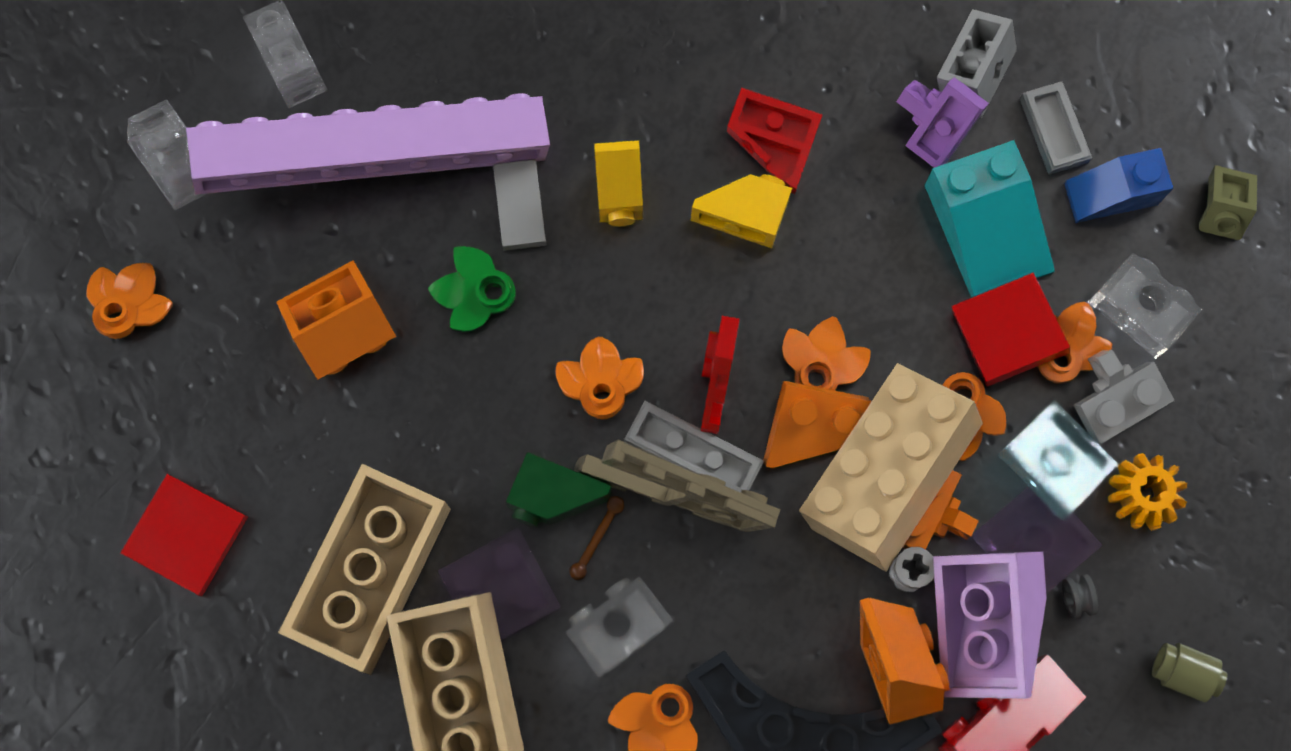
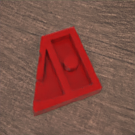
(774, 134)
(717, 368)

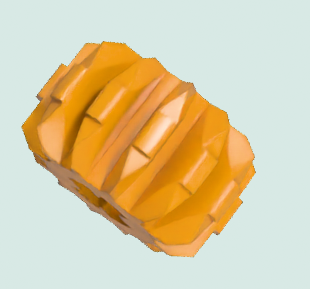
(1152, 475)

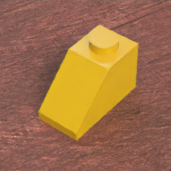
(619, 182)
(745, 208)

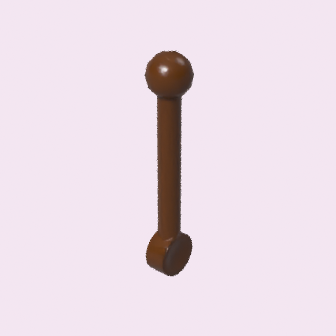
(615, 506)

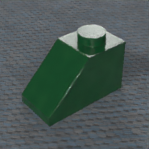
(552, 492)

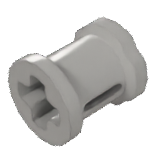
(924, 563)

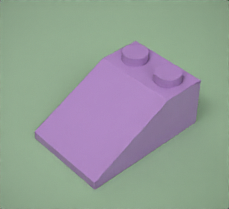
(990, 622)

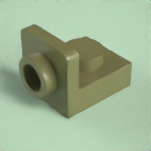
(1229, 203)

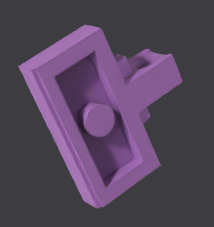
(941, 118)

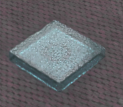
(1058, 460)

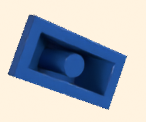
(1119, 186)

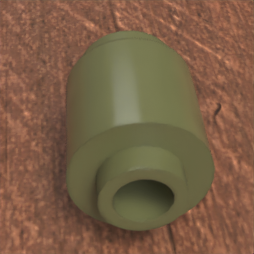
(1189, 671)

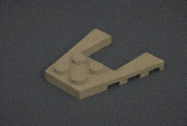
(670, 484)

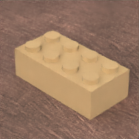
(892, 466)
(365, 569)
(455, 677)

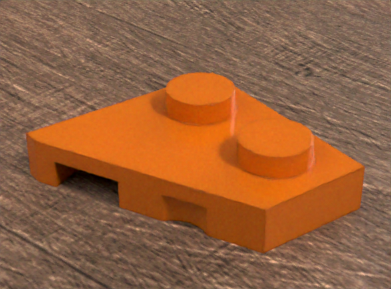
(811, 422)

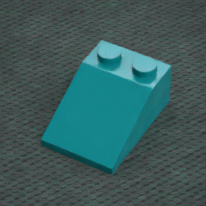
(990, 218)

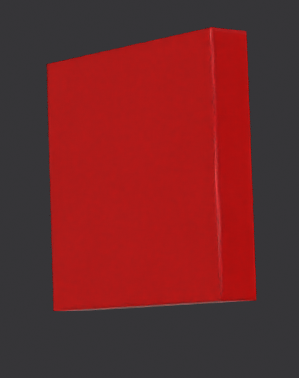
(1010, 329)
(184, 535)

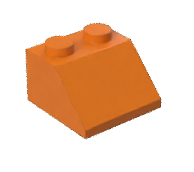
(335, 320)
(901, 660)

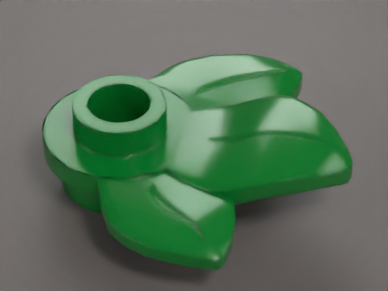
(467, 289)

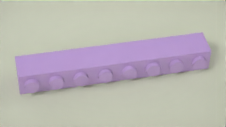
(366, 143)

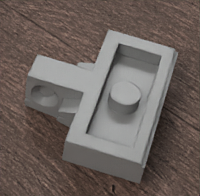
(1120, 396)

